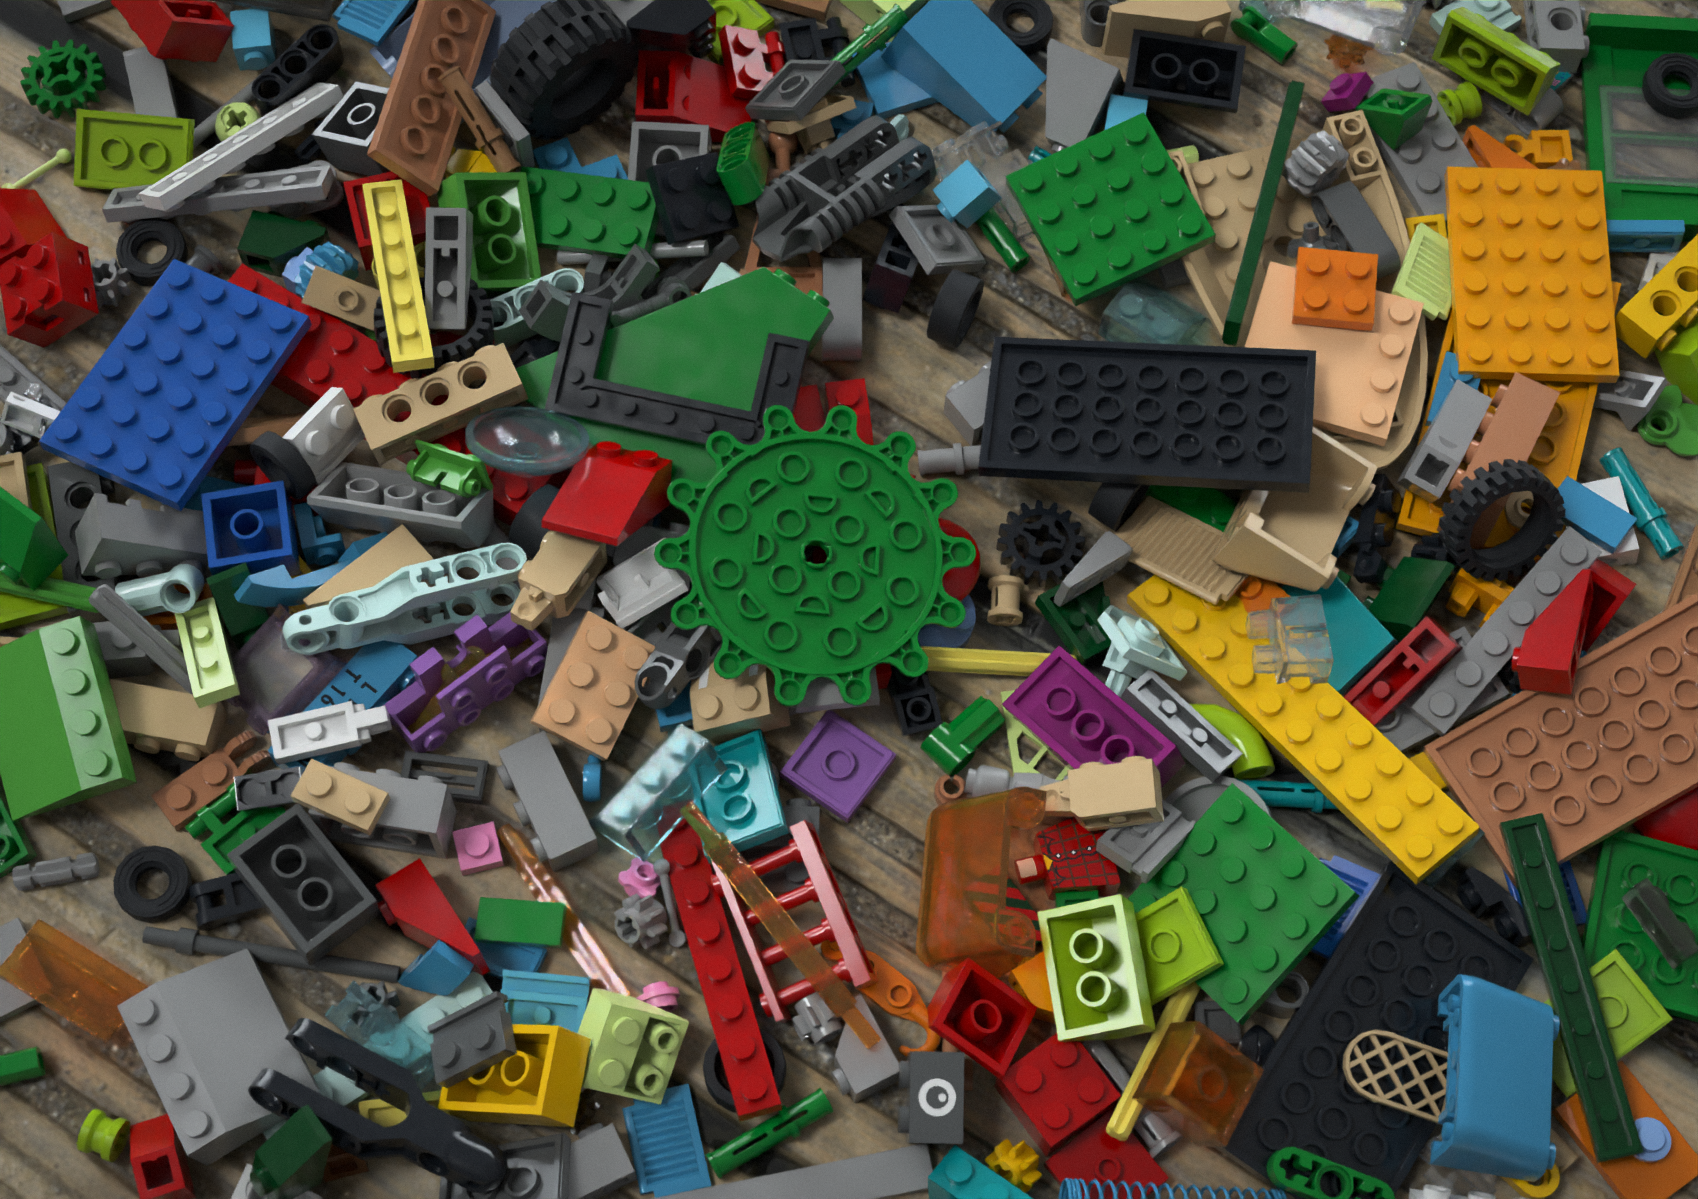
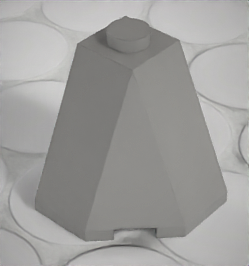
(1076, 94)

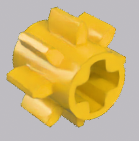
(1015, 1164)

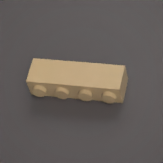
(167, 720)

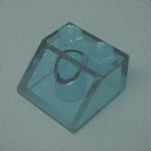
(1148, 315)

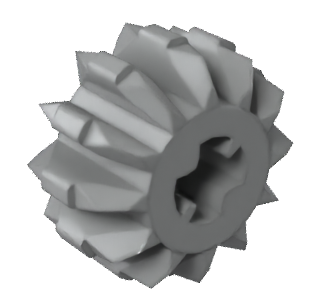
(1315, 164)

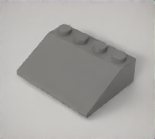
(206, 1044)

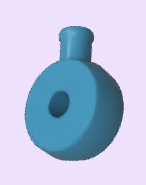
(592, 780)

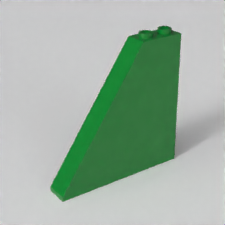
(698, 351)

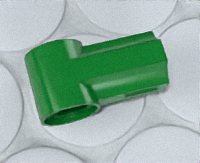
(955, 743)

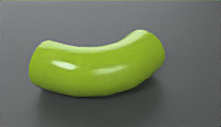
(1256, 757)

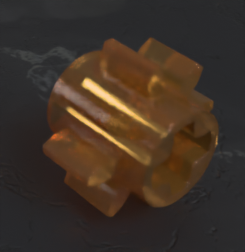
(1337, 48)

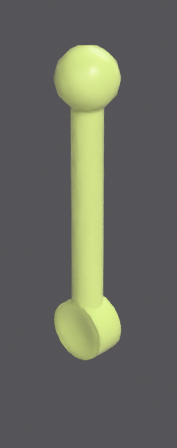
(62, 156)

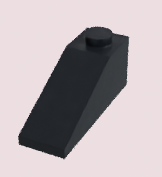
(891, 272)

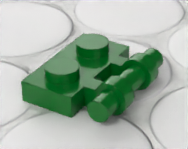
(233, 833)

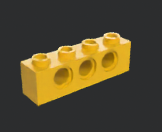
(1639, 322)

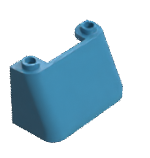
(1496, 1081)

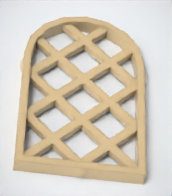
(1381, 1098)

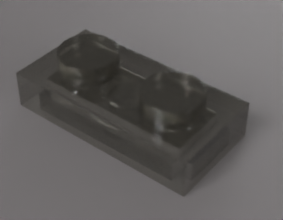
(1652, 911)

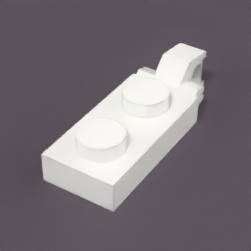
(325, 730)

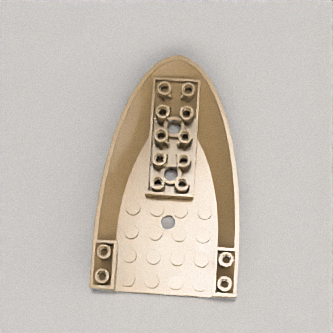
(1228, 197)

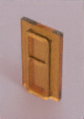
(70, 980)

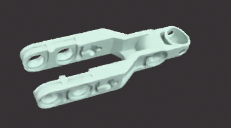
(393, 605)

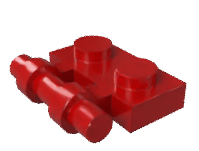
(746, 57)

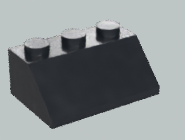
(675, 26)
(1184, 71)

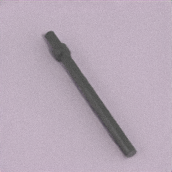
(190, 941)

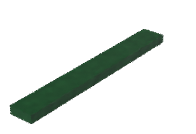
(1262, 214)
(1570, 989)

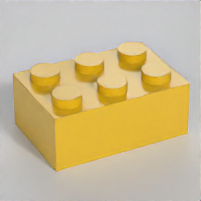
(528, 1088)

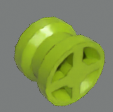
(1461, 103)
(103, 1135)

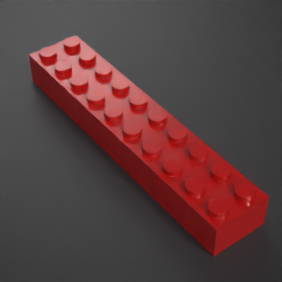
(346, 359)

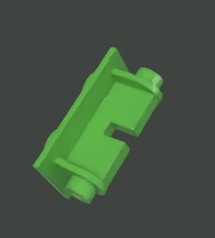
(461, 472)

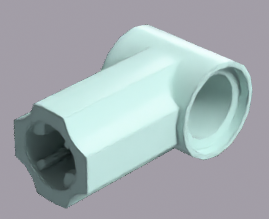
(157, 593)

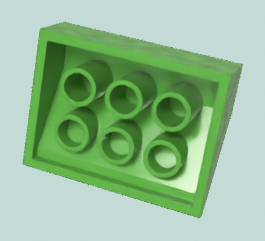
(58, 721)

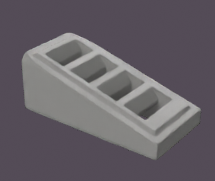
(1099, 563)

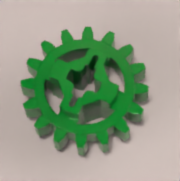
(63, 78)

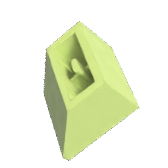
(630, 1046)

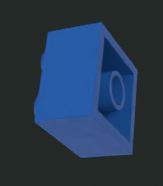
(251, 528)

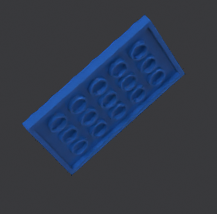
(176, 384)

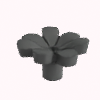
(1310, 240)

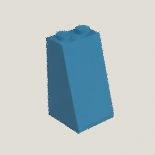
(965, 63)

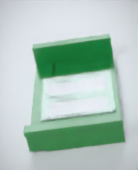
(1642, 155)

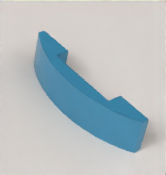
(276, 585)

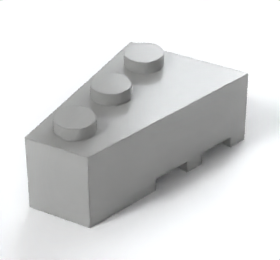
(138, 540)

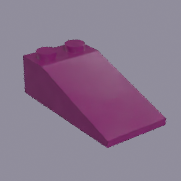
(1085, 719)

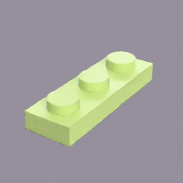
(207, 653)

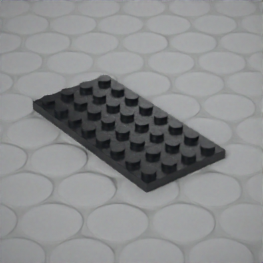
(1149, 414)
(1379, 977)

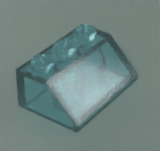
(651, 797)

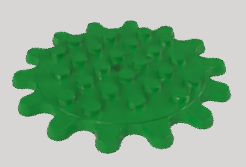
(802, 615)

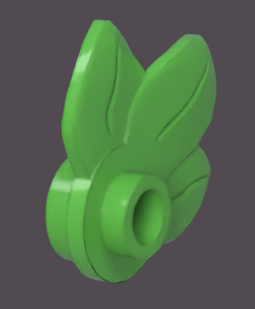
(1676, 420)

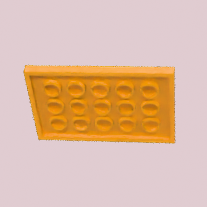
(1530, 274)

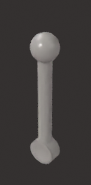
(677, 936)

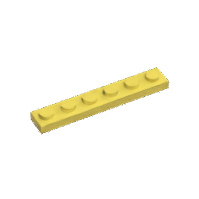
(398, 276)

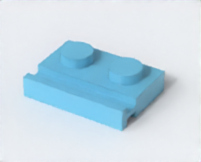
(546, 998)

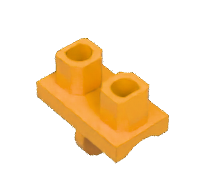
(1481, 594)

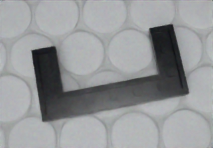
(580, 395)

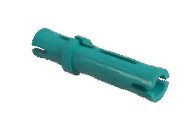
(1649, 516)
(1290, 794)

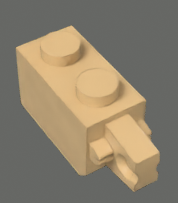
(556, 577)
(1108, 794)

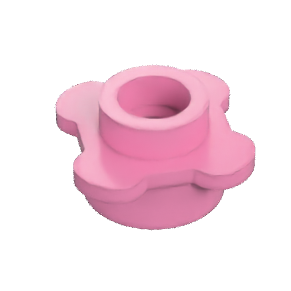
(640, 879)

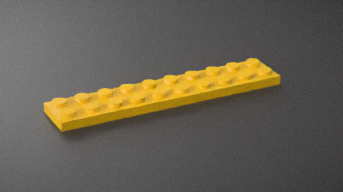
(1314, 731)

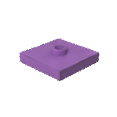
(837, 765)

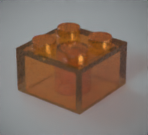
(1198, 1083)

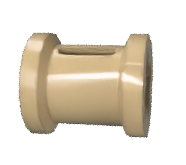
(1005, 600)

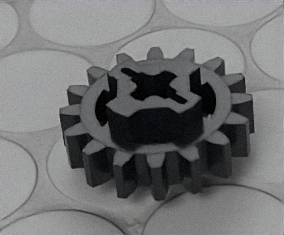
(1035, 526)

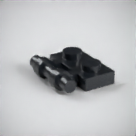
(806, 42)

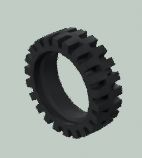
(478, 336)
(1478, 496)

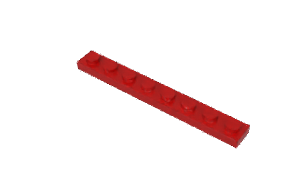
(720, 976)

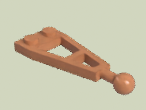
(807, 277)

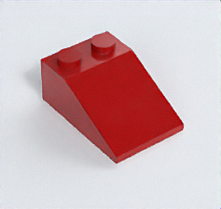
(610, 494)

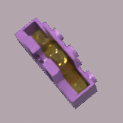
(458, 690)

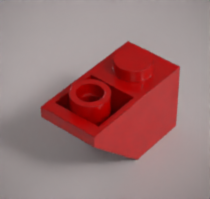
(159, 1161)

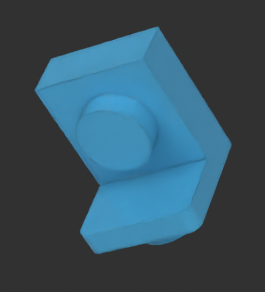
(315, 544)

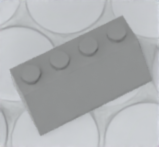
(388, 498)

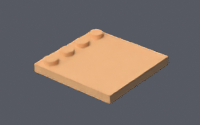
(1354, 369)

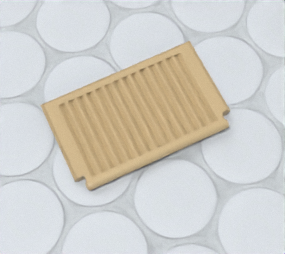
(1178, 550)

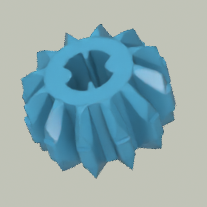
(328, 257)

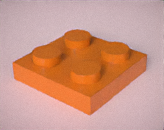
(1335, 289)

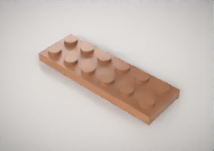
(418, 114)

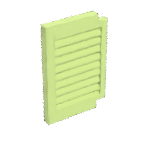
(1426, 273)

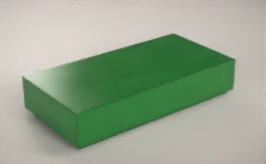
(520, 922)

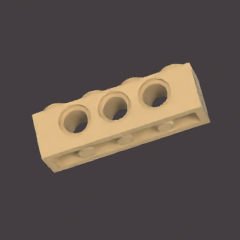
(430, 422)

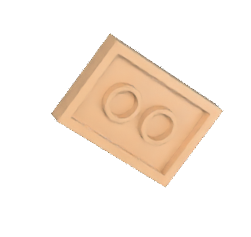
(593, 686)

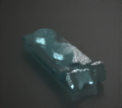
(383, 1033)

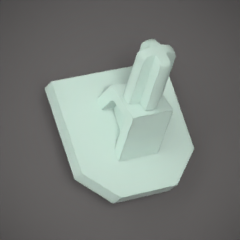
(1135, 650)

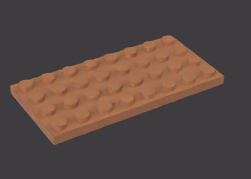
(1587, 756)

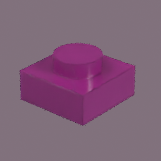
(1346, 91)

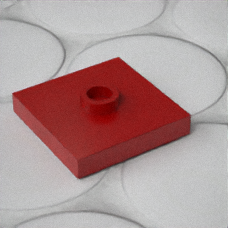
(1105, 1158)

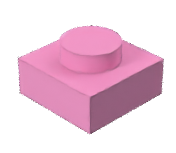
(478, 848)

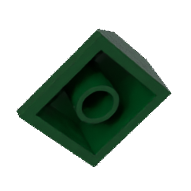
(1408, 594)

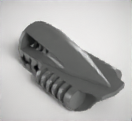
(840, 189)

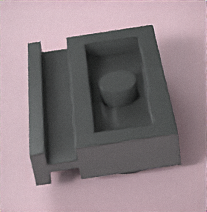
(472, 1040)

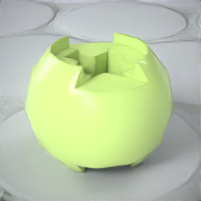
(232, 115)

